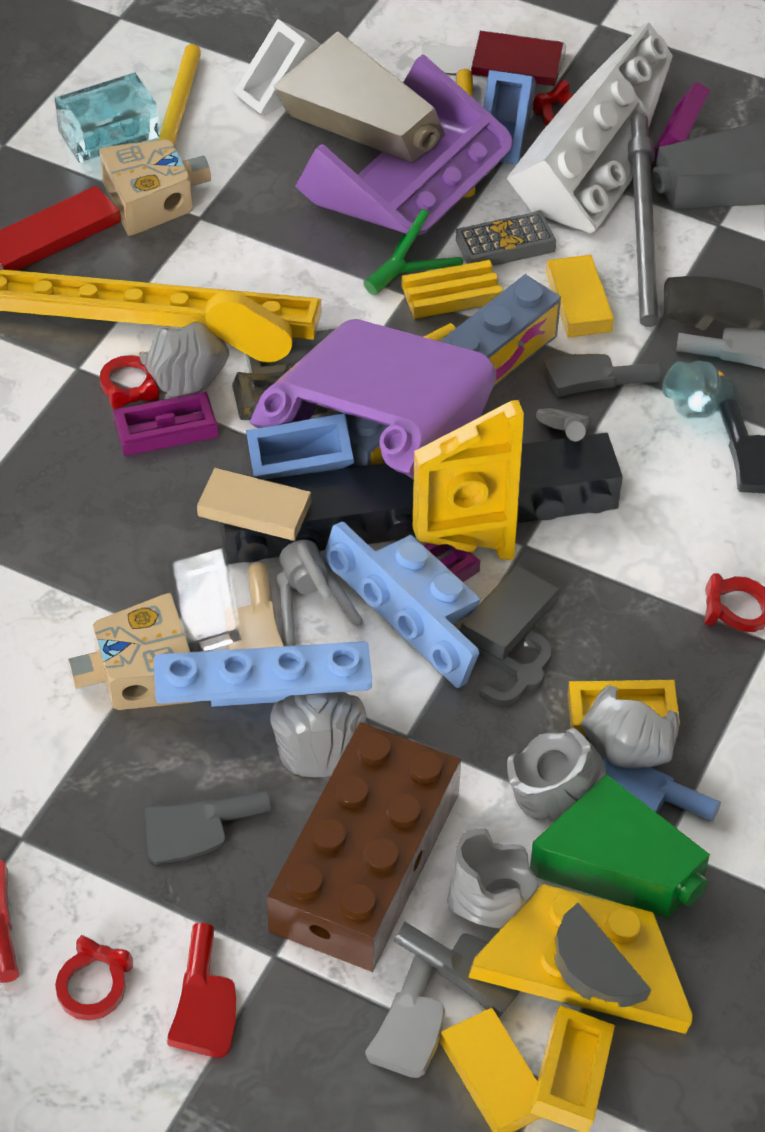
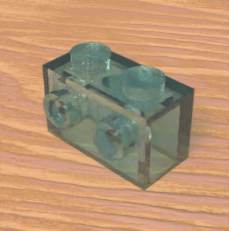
(106, 116)

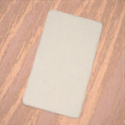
(450, 58)

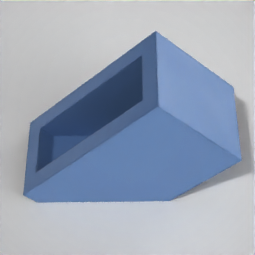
(510, 102)
(300, 447)

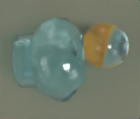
(697, 388)

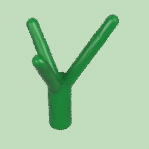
(397, 264)

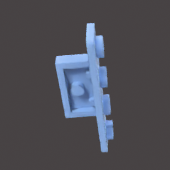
(412, 595)
(261, 673)

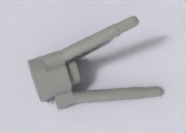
(308, 573)

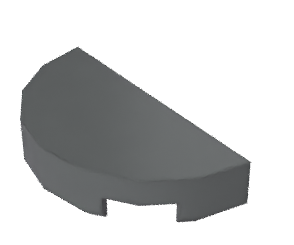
(593, 963)

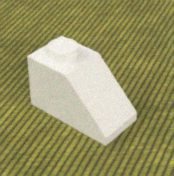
(276, 57)

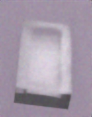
(207, 601)

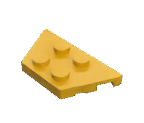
(471, 484)
(525, 952)

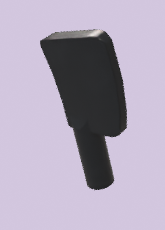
(746, 449)

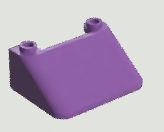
(396, 190)
(386, 378)

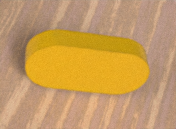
(248, 326)

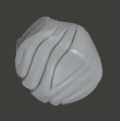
(185, 359)
(315, 730)
(630, 731)
(554, 773)
(489, 880)

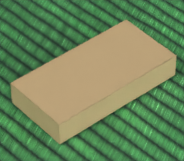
(254, 504)

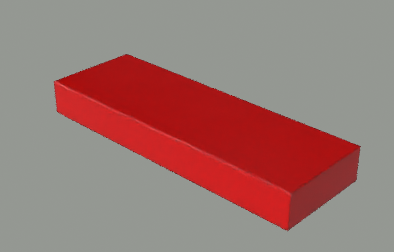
(56, 228)

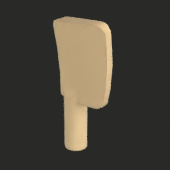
(258, 620)

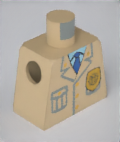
(150, 182)
(127, 650)

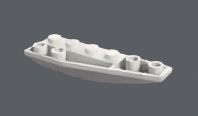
(582, 155)

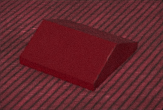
(518, 55)

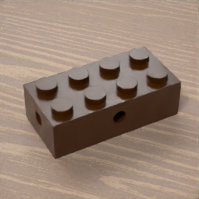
(364, 846)

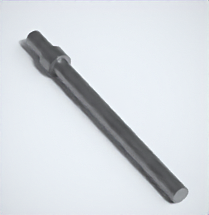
(641, 157)

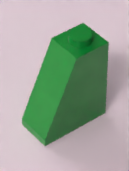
(621, 852)

